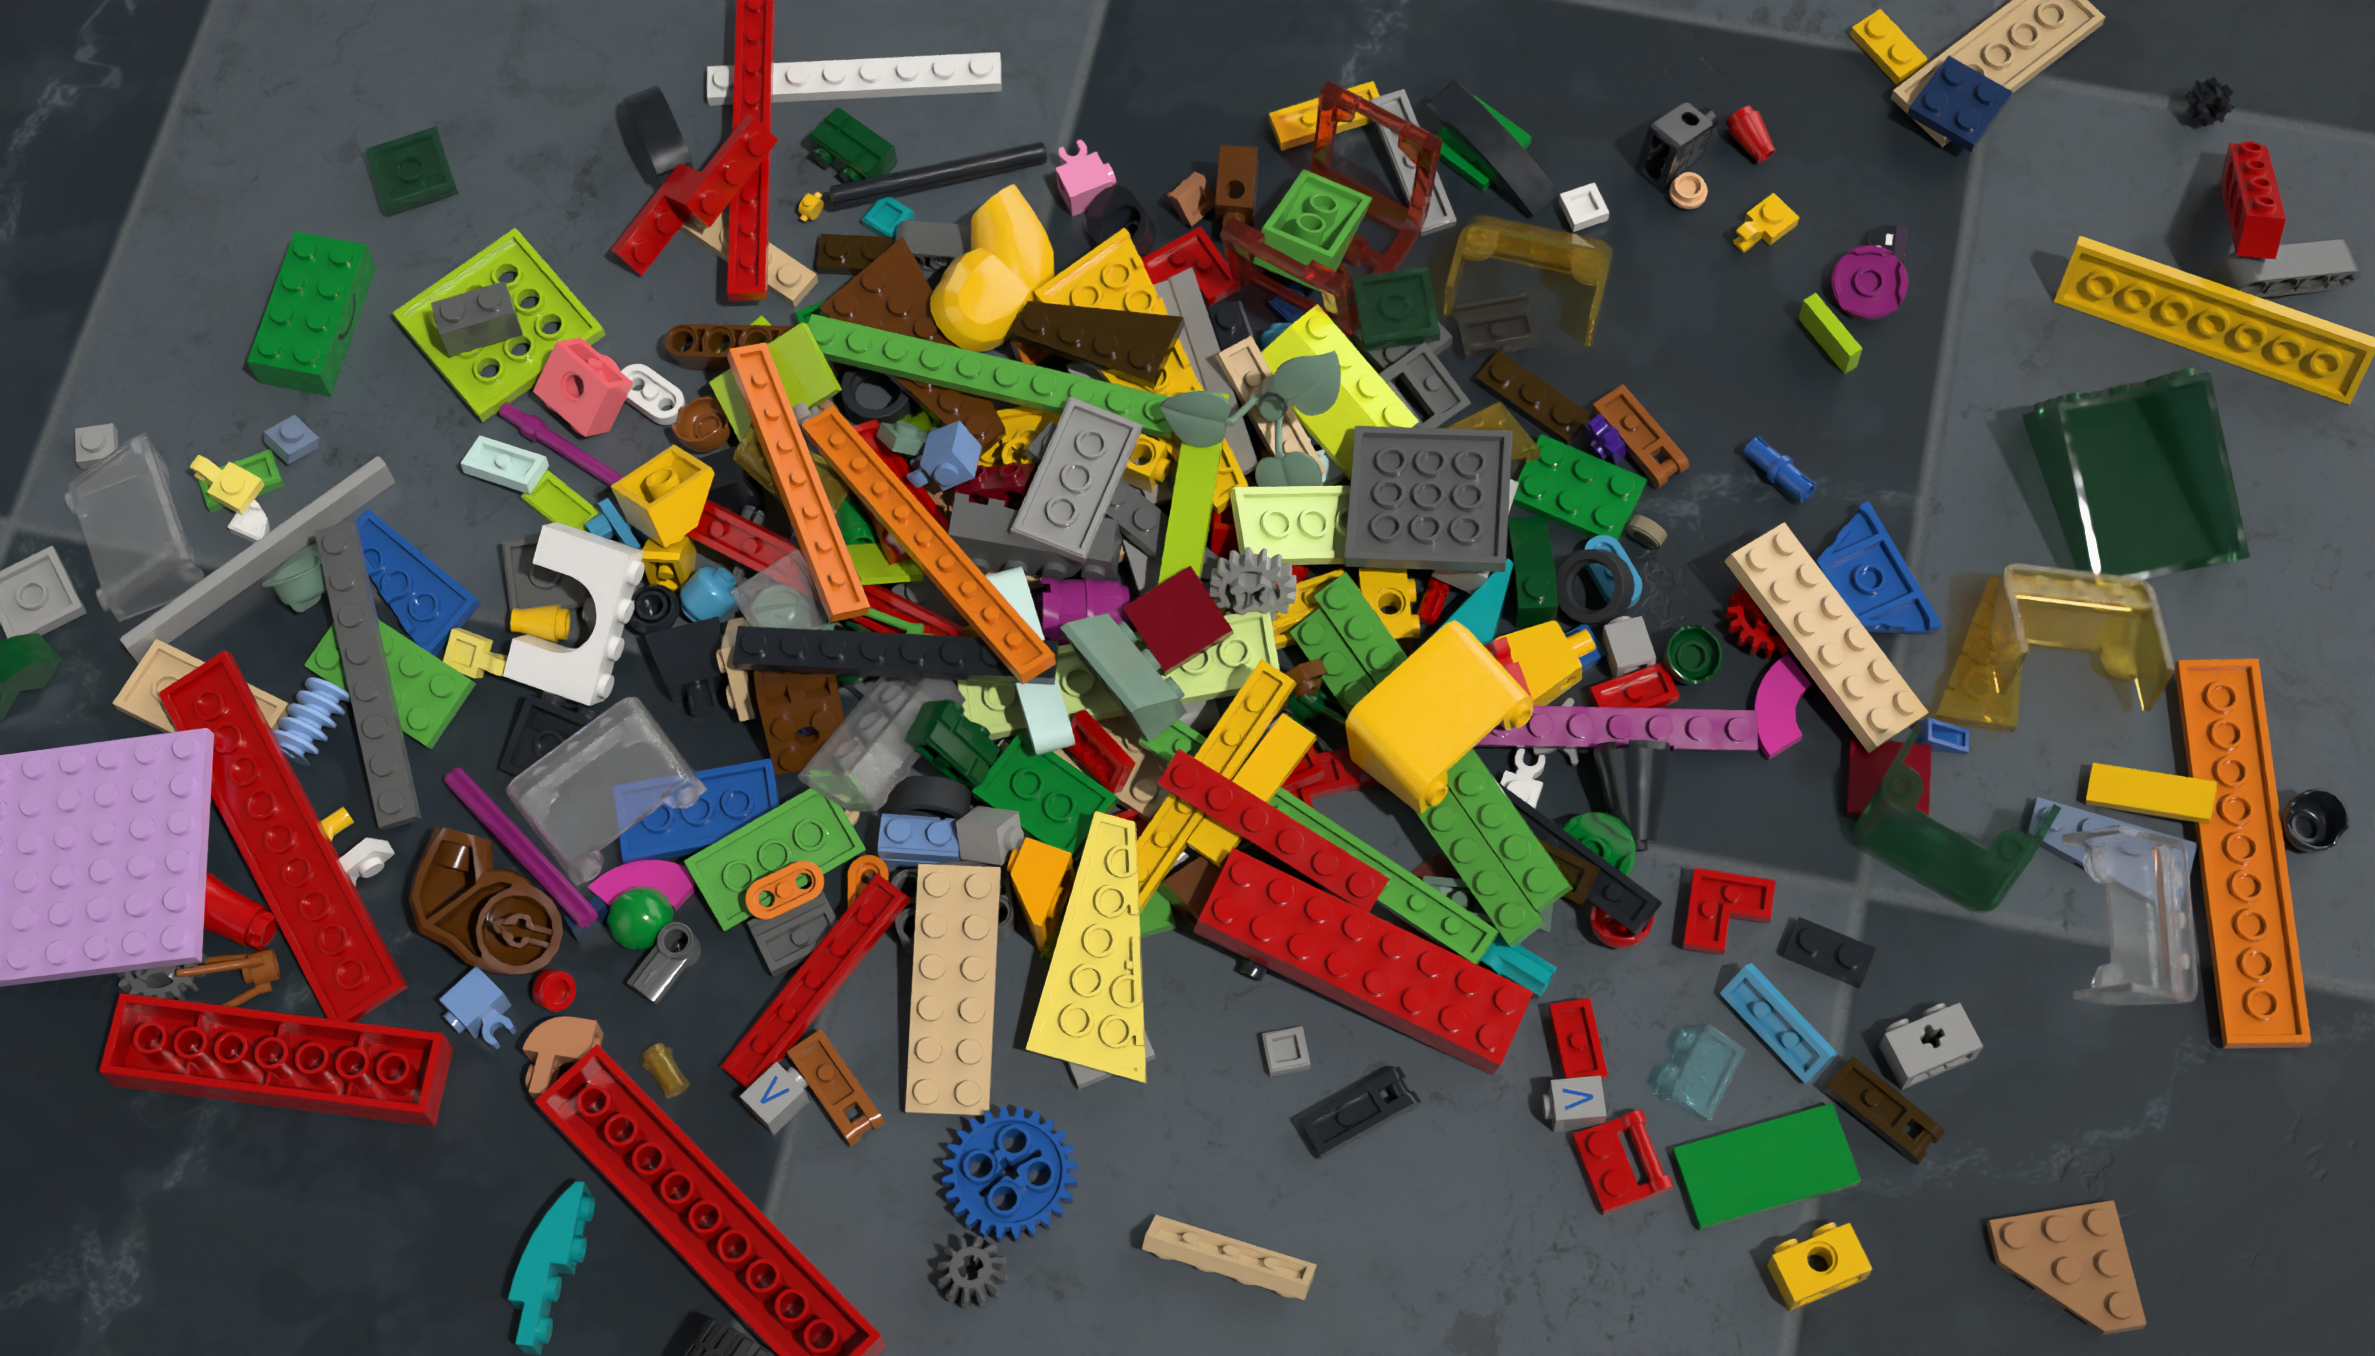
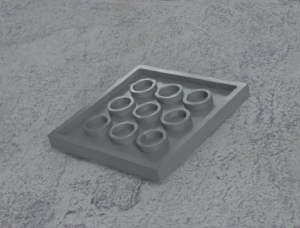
(1429, 498)

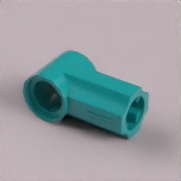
(1518, 966)

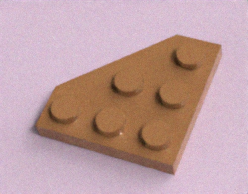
(2073, 1261)

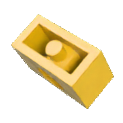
(1392, 588)
(1801, 1283)

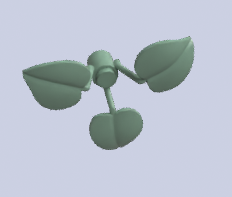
(1304, 381)

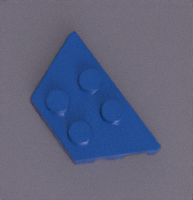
(1876, 579)

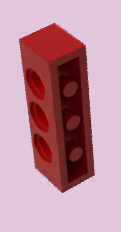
(2252, 200)

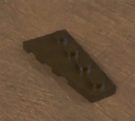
(1106, 339)

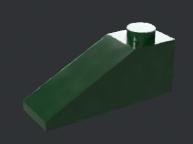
(1533, 571)

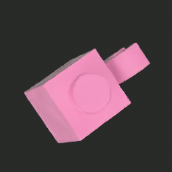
(1082, 178)

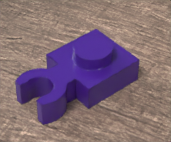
(1605, 440)

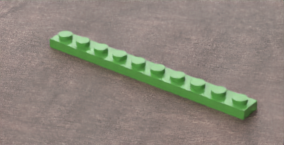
(982, 373)
(1469, 777)
(1448, 820)
(1404, 893)

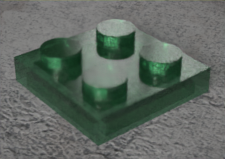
(411, 171)
(1396, 308)

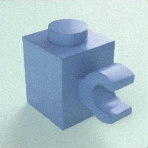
(948, 457)
(477, 1007)

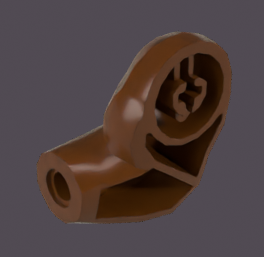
(482, 911)

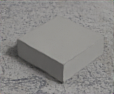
(1286, 1051)

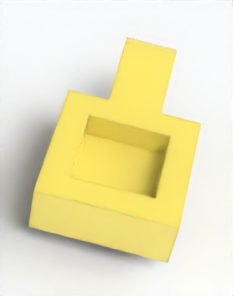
(229, 486)
(472, 655)

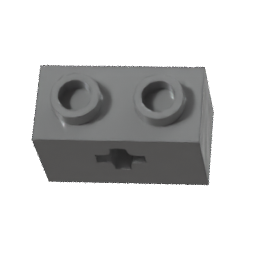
(1915, 1062)

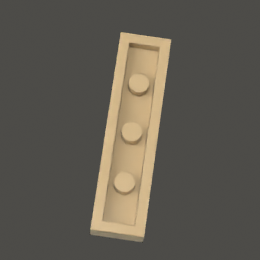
(786, 276)
(1246, 371)
(1229, 1257)

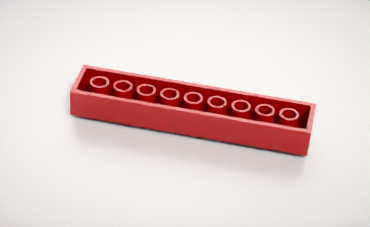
(703, 1214)

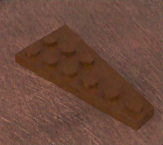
(896, 299)

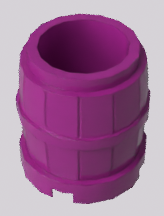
(1077, 600)

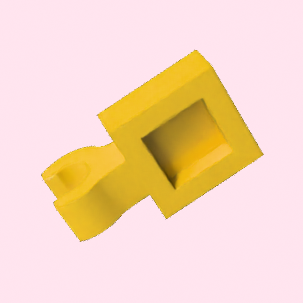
(1765, 221)

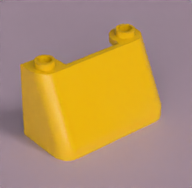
(1433, 715)

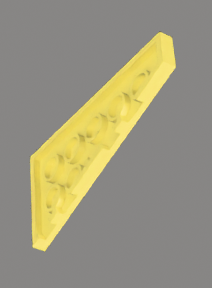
(1095, 982)

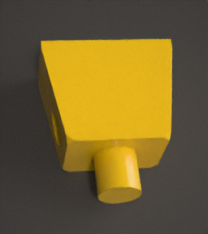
(1549, 659)

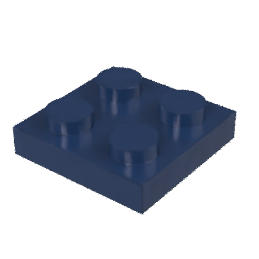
(1959, 103)

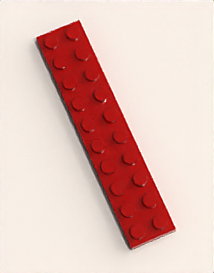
(285, 843)

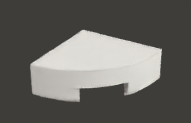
(251, 525)

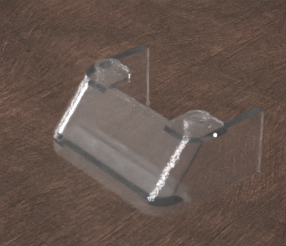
(2146, 917)

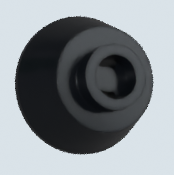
(654, 609)

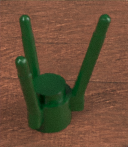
(1310, 708)

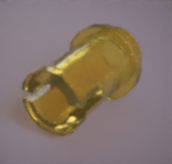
(664, 1068)

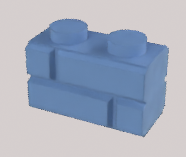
(917, 840)

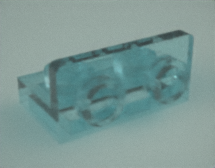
(1699, 1070)

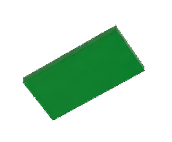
(1766, 1166)

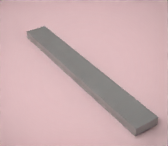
(259, 558)

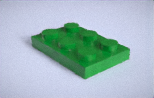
(1578, 490)
(1048, 792)

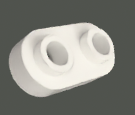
(654, 395)

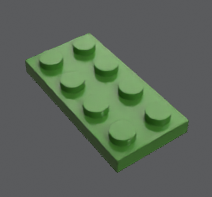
(423, 685)
(798, 830)

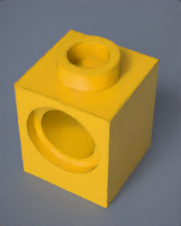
(1155, 470)

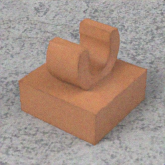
(1192, 199)

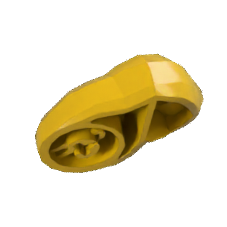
(994, 280)

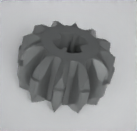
(988, 1275)

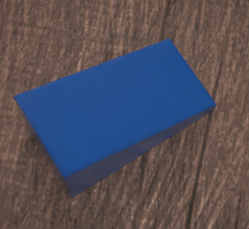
(1943, 736)

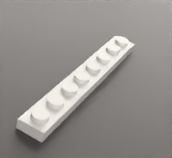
(869, 78)

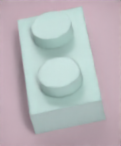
(504, 464)

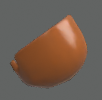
(702, 425)

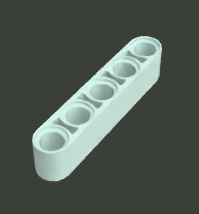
(1040, 703)

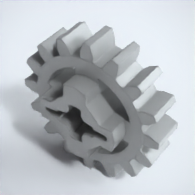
(1253, 583)

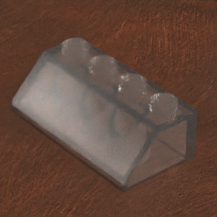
(869, 747)

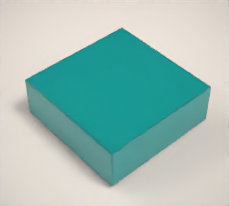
(885, 216)

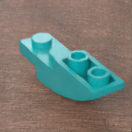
(551, 1250)

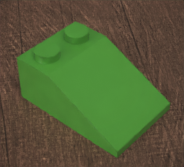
(1314, 223)

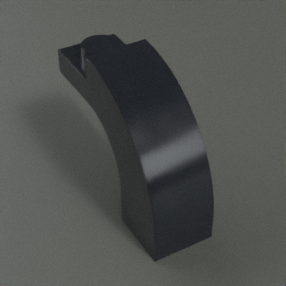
(657, 131)

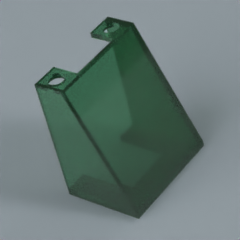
(2140, 477)

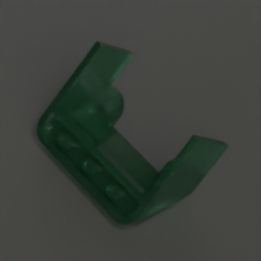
(1937, 853)

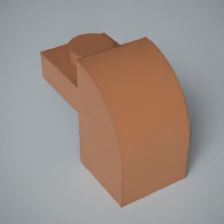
(557, 1045)

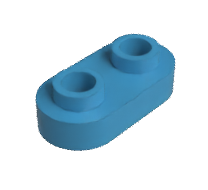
(1602, 576)

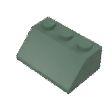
(1126, 673)

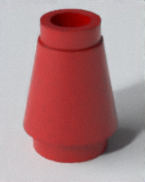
(1750, 133)

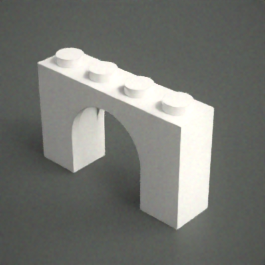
(610, 575)

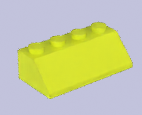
(1362, 395)

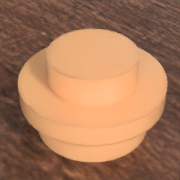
(1688, 190)

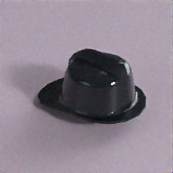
(1120, 209)

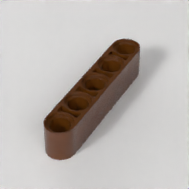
(710, 337)

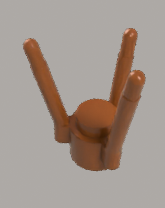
(257, 968)

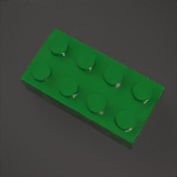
(312, 313)

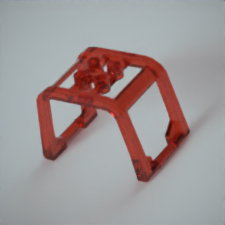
(1419, 145)

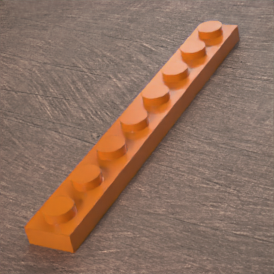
(798, 482)

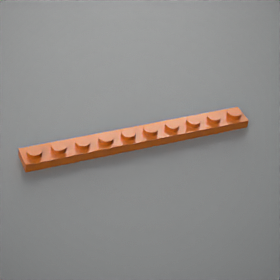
(929, 545)

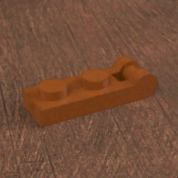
(1641, 436)
(835, 1086)

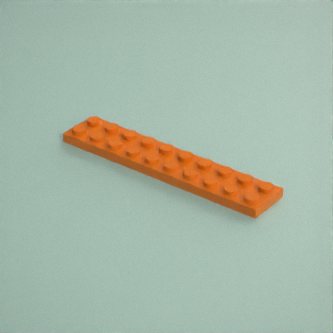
(2243, 856)

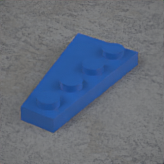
(413, 585)

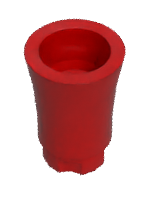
(237, 916)

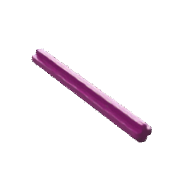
(521, 848)

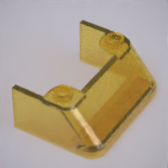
(1535, 246)
(2080, 613)

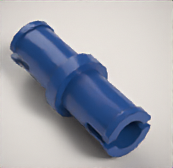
(1780, 469)

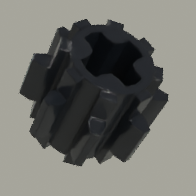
(2209, 101)

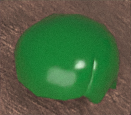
(639, 916)

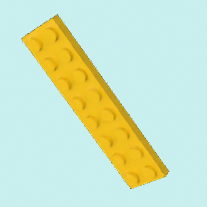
(2216, 320)

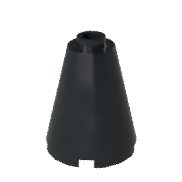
(1635, 784)

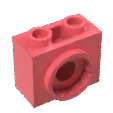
(583, 387)

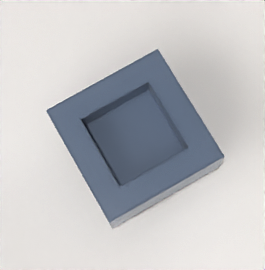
(291, 439)

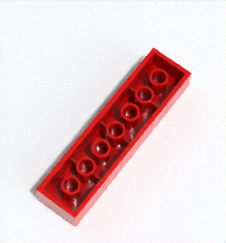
(1363, 962)
(277, 1059)

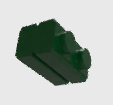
(851, 148)
(952, 742)

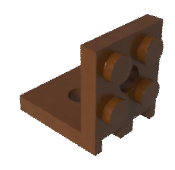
(793, 702)

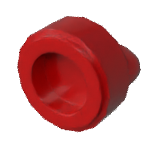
(554, 990)

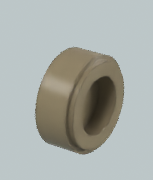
(1646, 532)

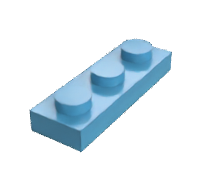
(1778, 1023)

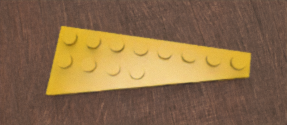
(1116, 280)

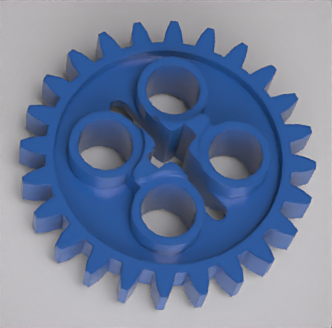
(1033, 1202)

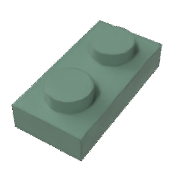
(904, 437)

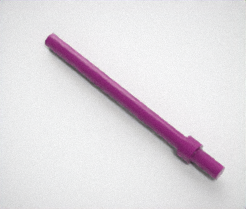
(536, 429)

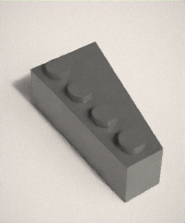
(986, 539)

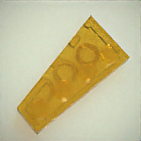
(1972, 691)

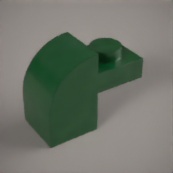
(24, 665)

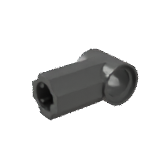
(662, 966)

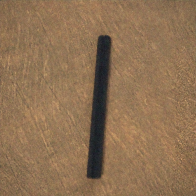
(938, 174)

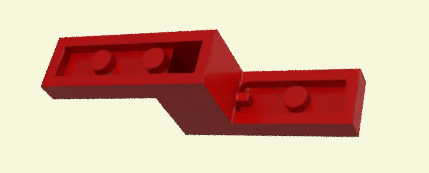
(694, 194)

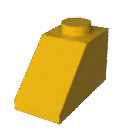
(669, 565)

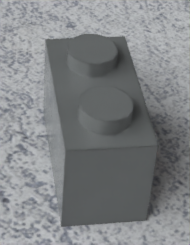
(476, 318)

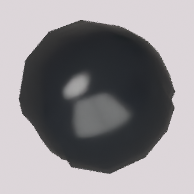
(2315, 820)

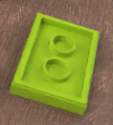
(800, 368)

